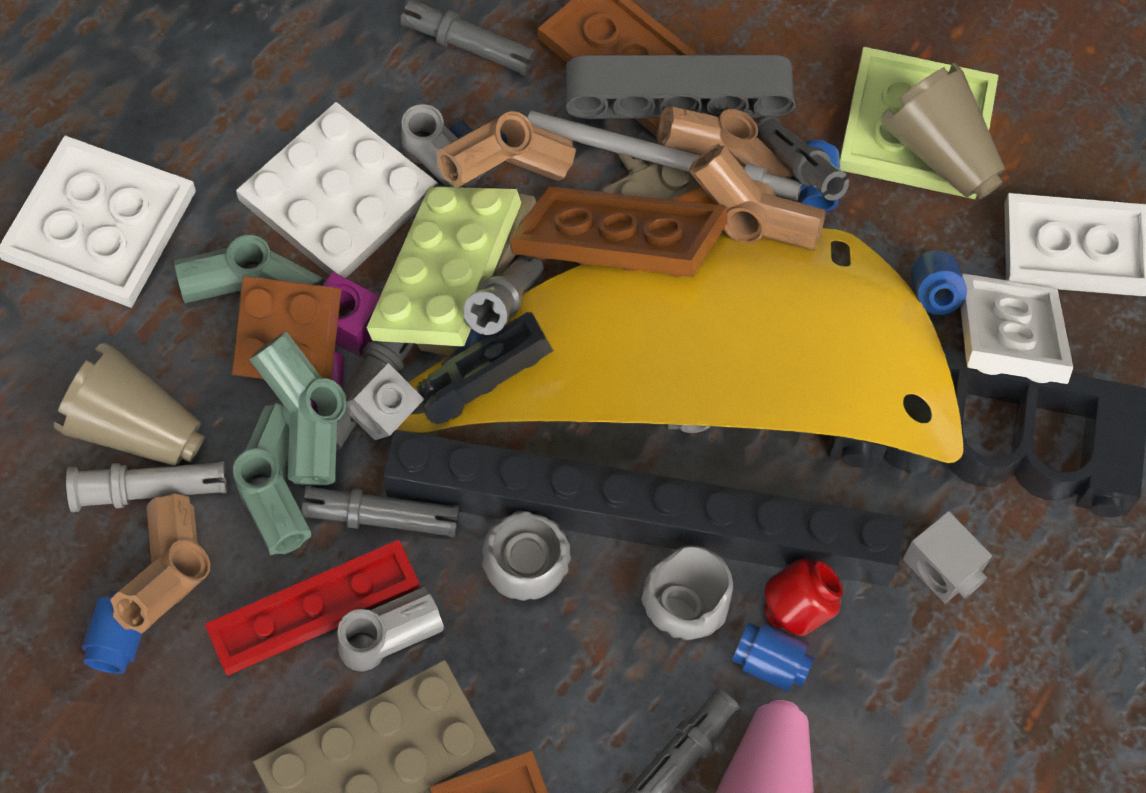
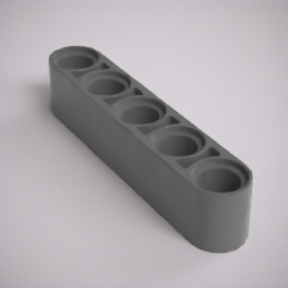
(699, 83)

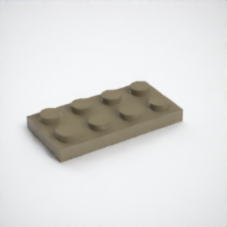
(387, 745)

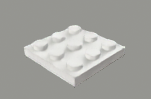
(336, 191)
(97, 221)

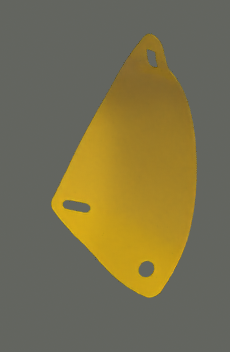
(745, 343)

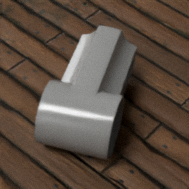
(423, 149)
(392, 627)

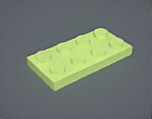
(443, 263)

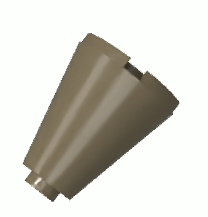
(948, 132)
(127, 411)

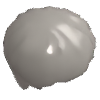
(525, 555)
(688, 593)

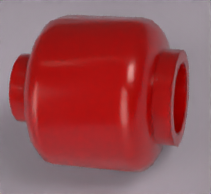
(803, 596)

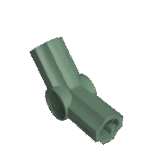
(222, 270)
(311, 434)
(271, 502)

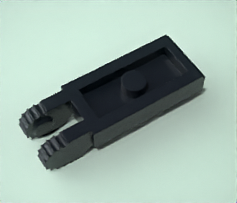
(483, 367)

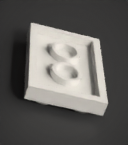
(1076, 244)
(1015, 330)

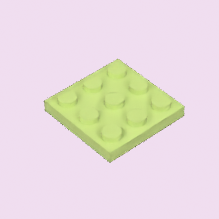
(878, 86)

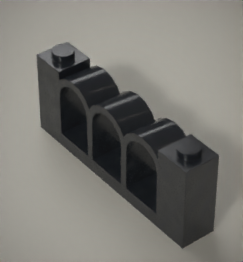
(1111, 444)

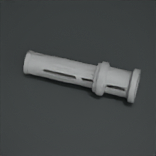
(121, 485)

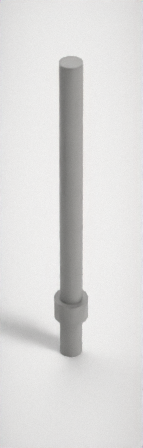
(651, 151)

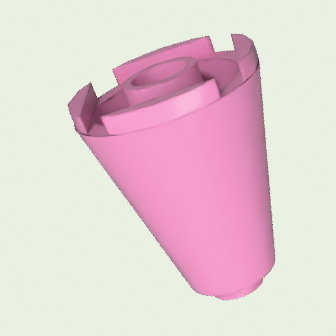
(772, 753)

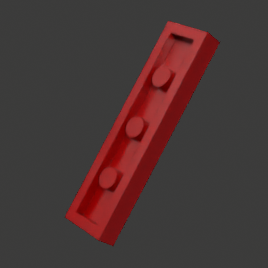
(311, 607)

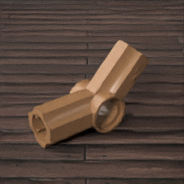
(733, 128)
(526, 147)
(753, 205)
(175, 565)

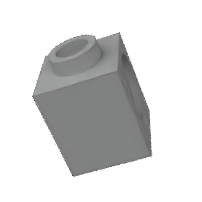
(382, 402)
(948, 558)

